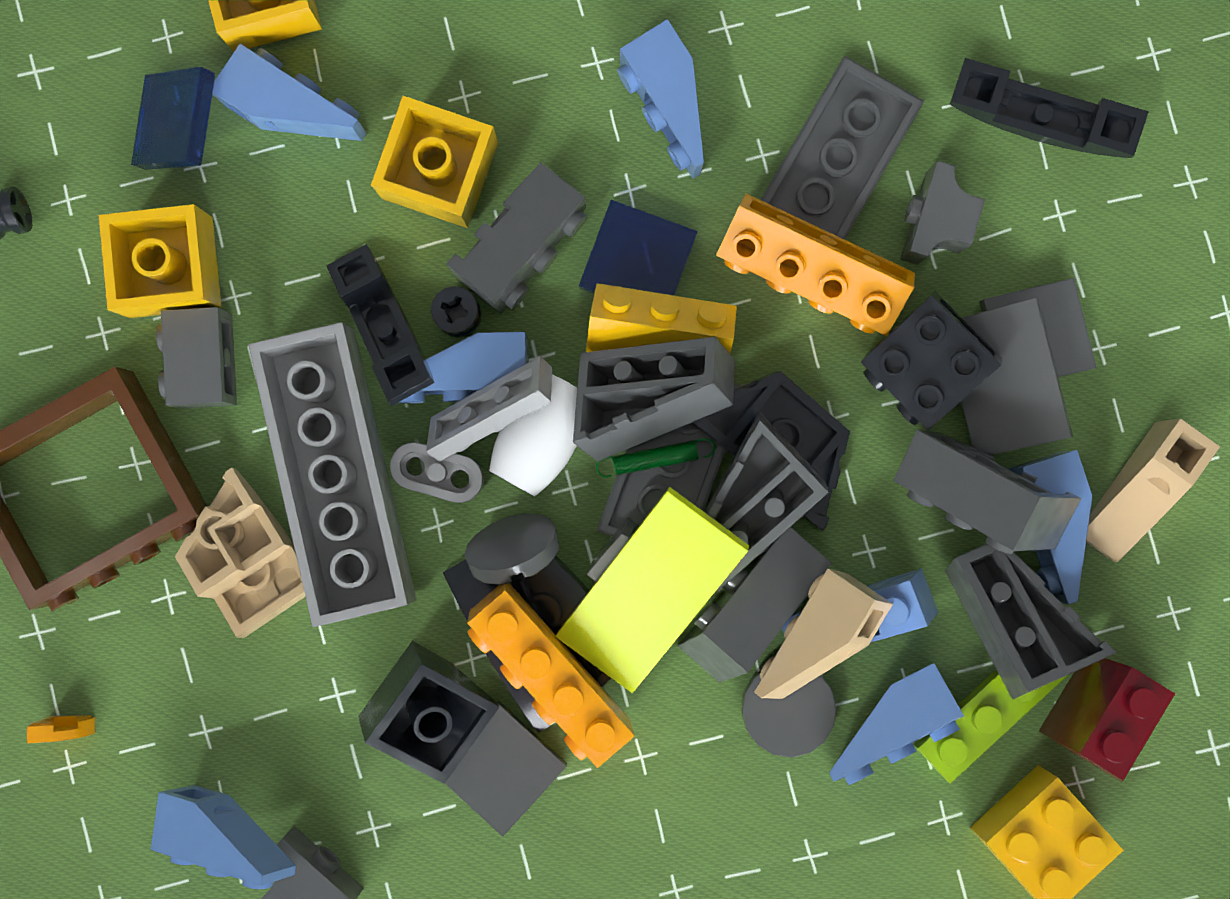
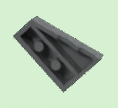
(520, 239)
(648, 391)
(764, 490)
(984, 494)
(754, 607)
(1021, 622)

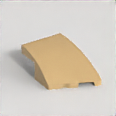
(241, 558)

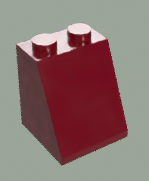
(1107, 715)

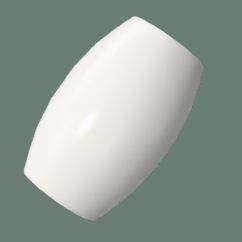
(538, 444)

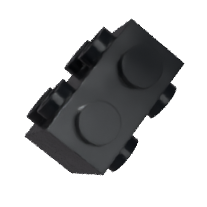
(930, 362)

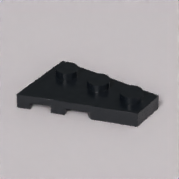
(554, 596)

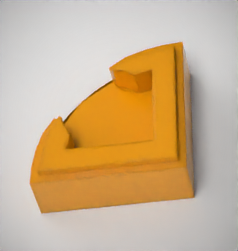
(60, 728)

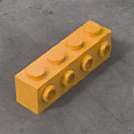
(816, 266)
(550, 673)

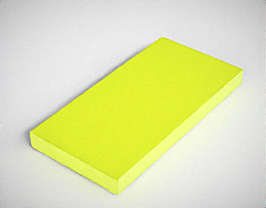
(652, 590)

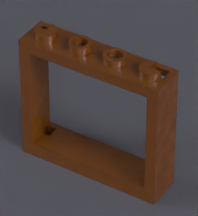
(58, 416)

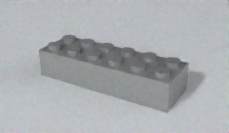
(332, 473)

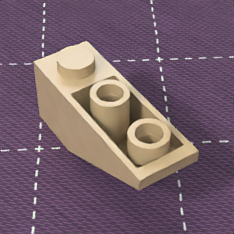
(1148, 486)
(830, 629)

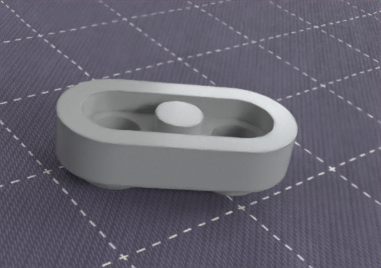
(437, 475)

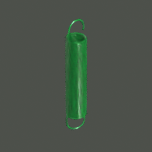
(656, 457)

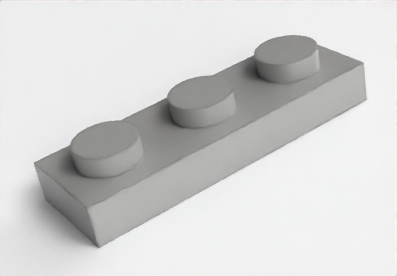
(490, 409)

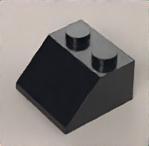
(426, 713)

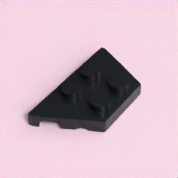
(799, 420)

